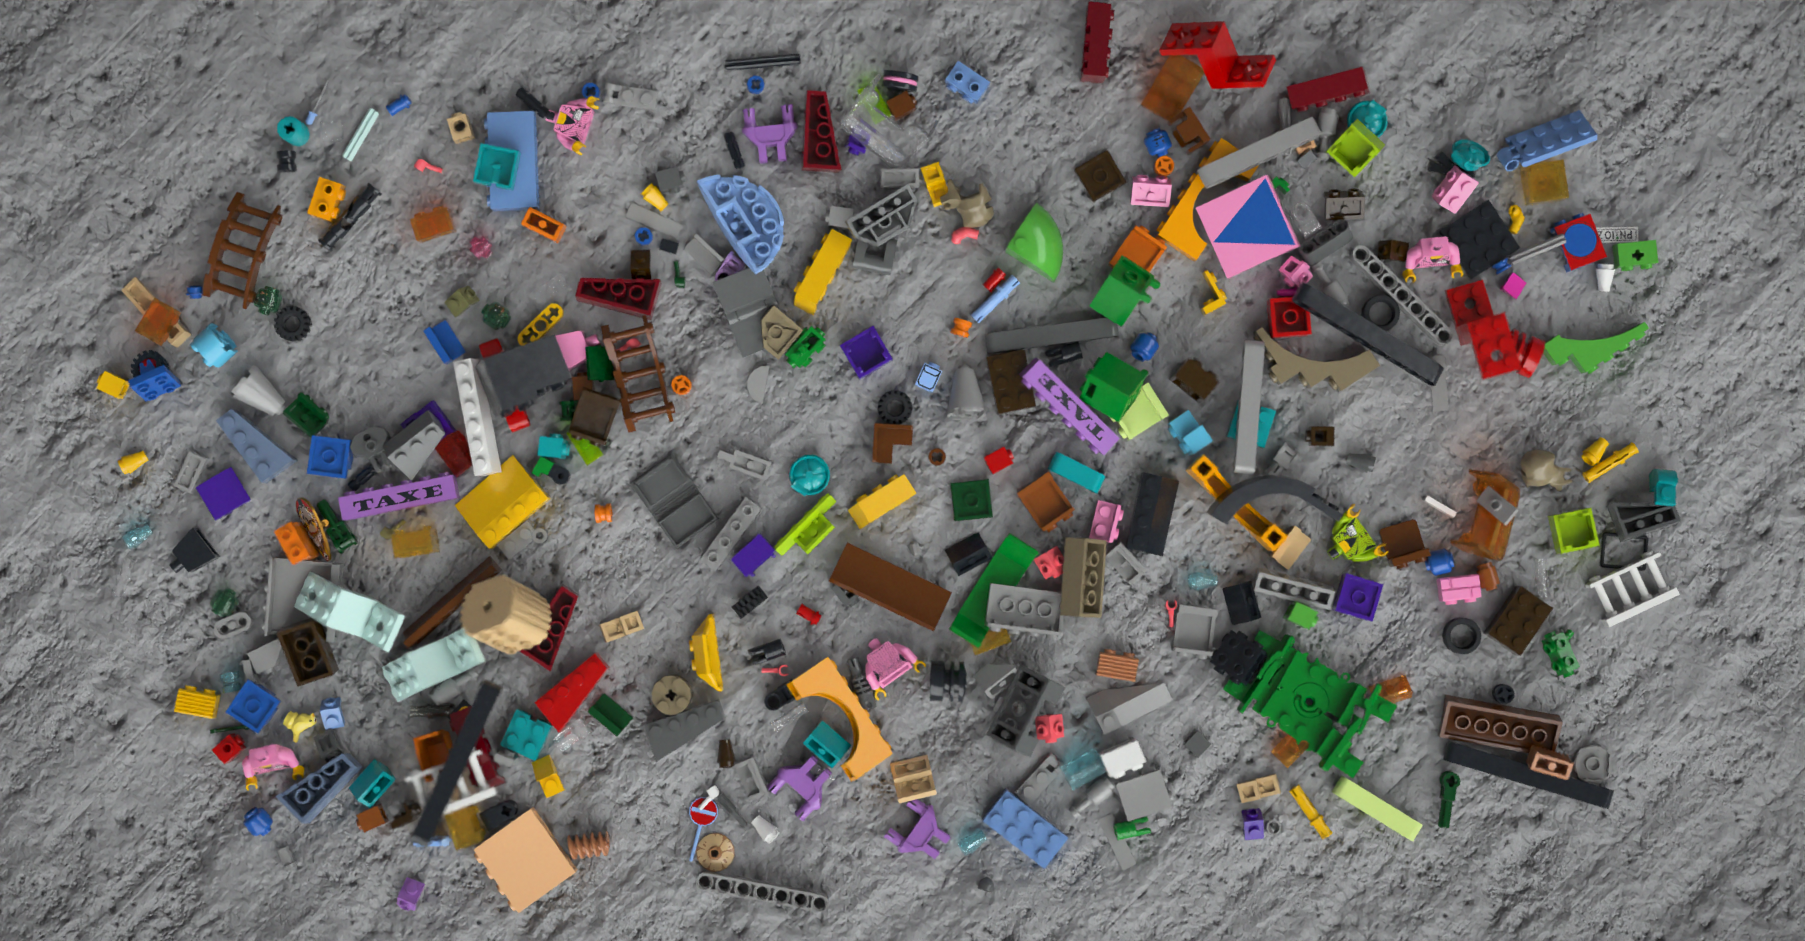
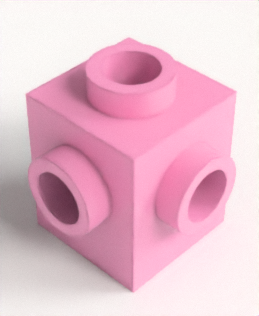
(1295, 272)

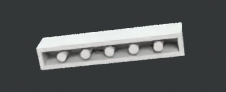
(477, 419)

